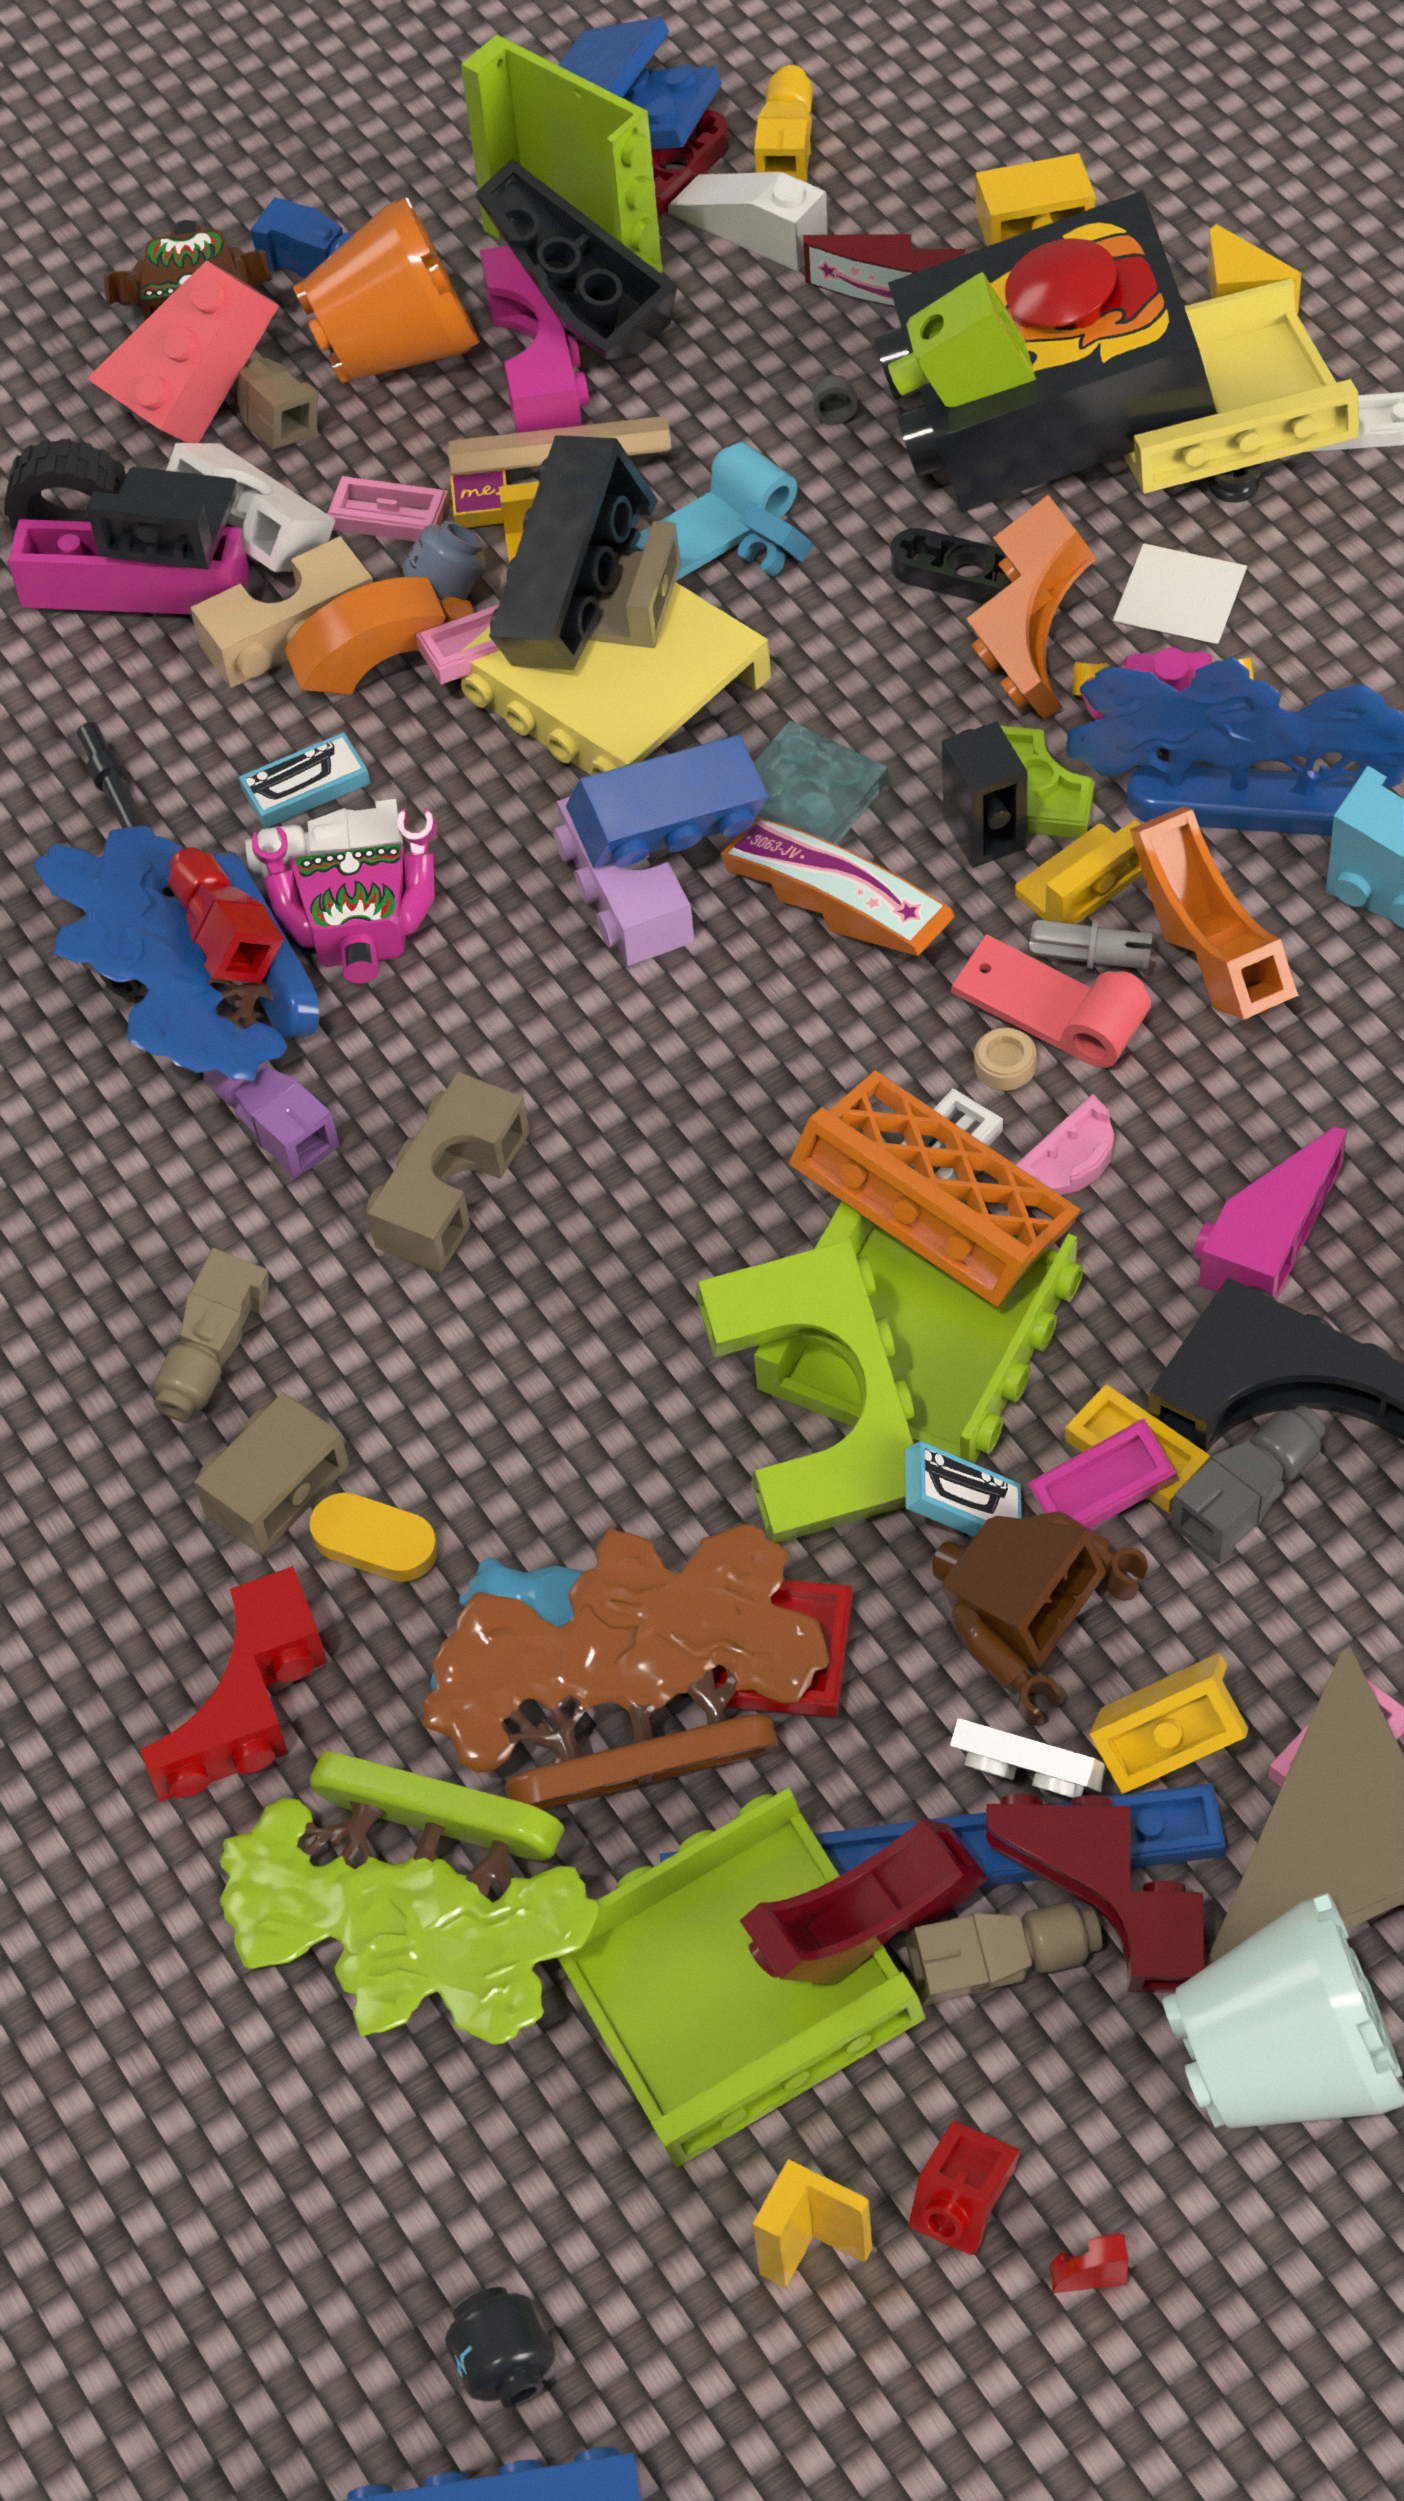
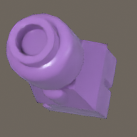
(280, 1117)

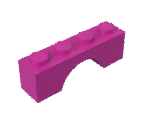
(541, 378)

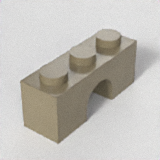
(465, 1130)

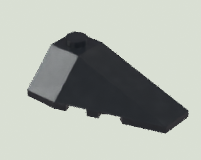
(580, 269)

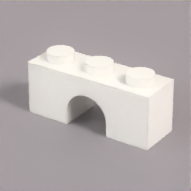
(271, 517)

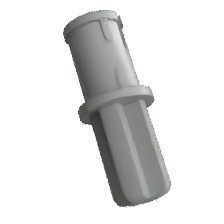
(1091, 944)

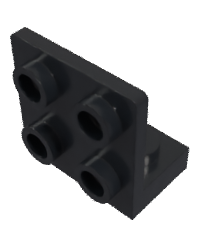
(163, 517)

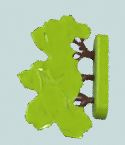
(412, 1922)

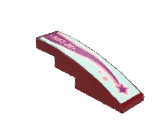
(866, 263)

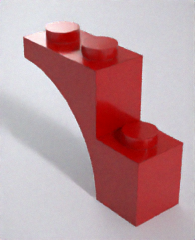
(238, 1723)

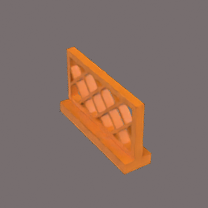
(926, 1209)

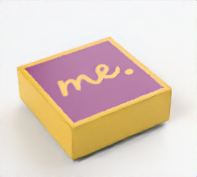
(477, 498)

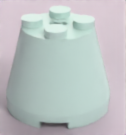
(1287, 2027)

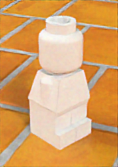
(330, 834)

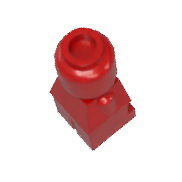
(223, 919)

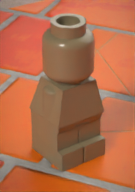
(275, 402)
(210, 1332)
(998, 1949)

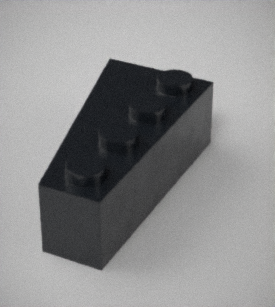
(569, 551)

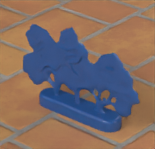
(1231, 726)

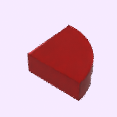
(1102, 2267)

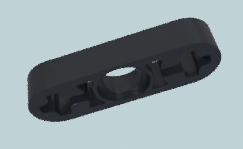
(927, 568)

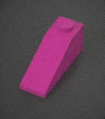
(1270, 1219)

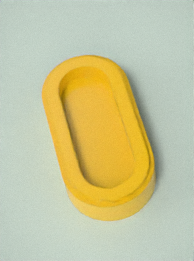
(373, 1537)

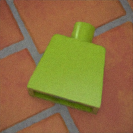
(964, 347)

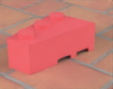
(188, 352)

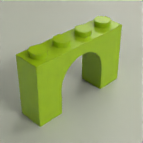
(823, 1300)

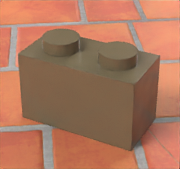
(271, 1473)

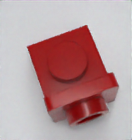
(961, 2187)

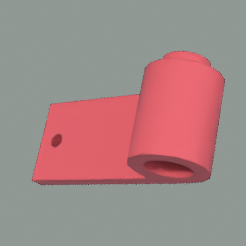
(1042, 1001)

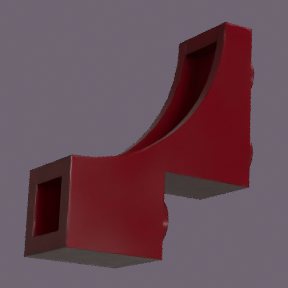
(847, 1919)

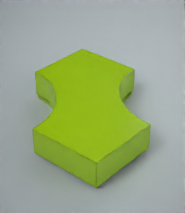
(1056, 798)

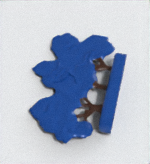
(146, 937)

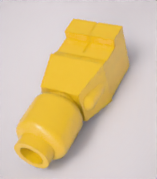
(785, 124)

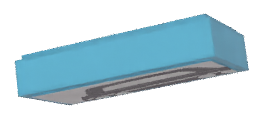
(304, 780)
(956, 1489)

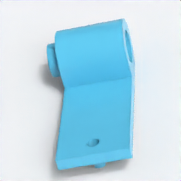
(711, 522)

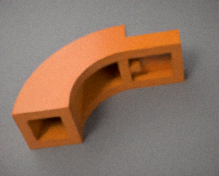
(365, 628)

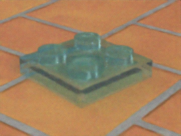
(817, 783)

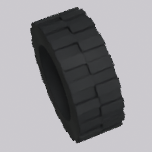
(58, 466)

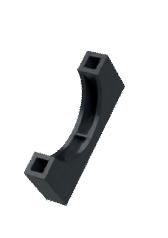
(1268, 1358)

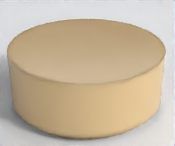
(1005, 1059)

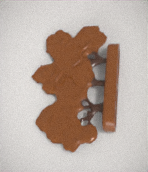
(631, 1643)

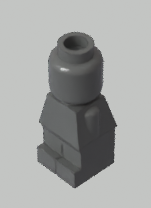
(1242, 1482)

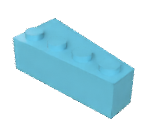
(1369, 849)

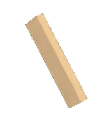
(533, 447)

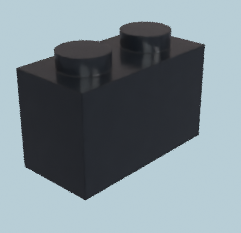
(984, 794)

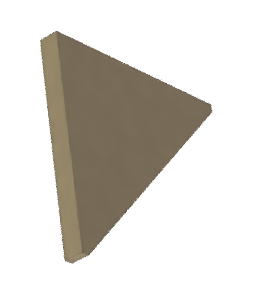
(1333, 1819)

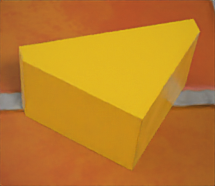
(1240, 266)

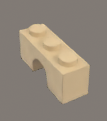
(250, 636)

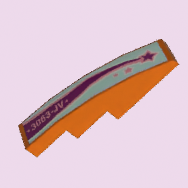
(846, 888)

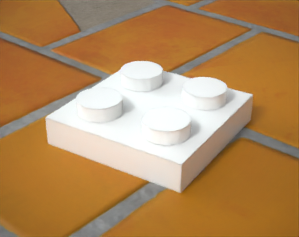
(1003, 1752)

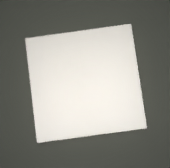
(1180, 593)

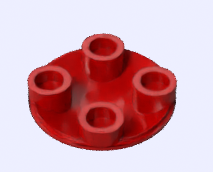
(1061, 284)

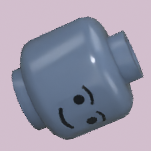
(448, 557)

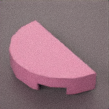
(1074, 1151)

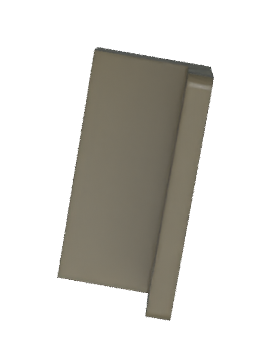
(642, 594)

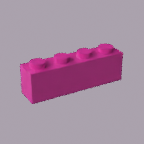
(61, 569)

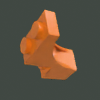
(1014, 625)
(1199, 912)

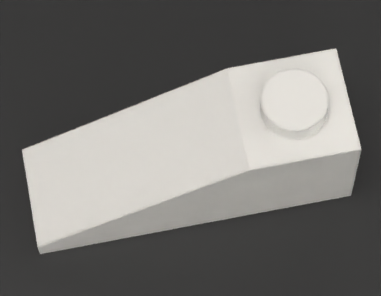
(756, 212)

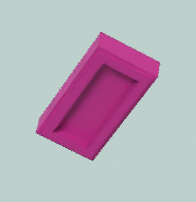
(1106, 1477)

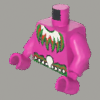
(353, 901)

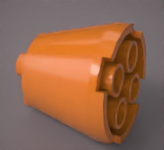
(386, 299)

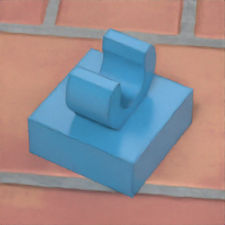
(774, 535)

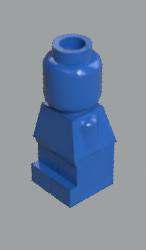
(296, 236)

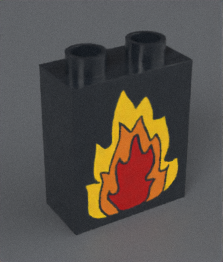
(1091, 384)

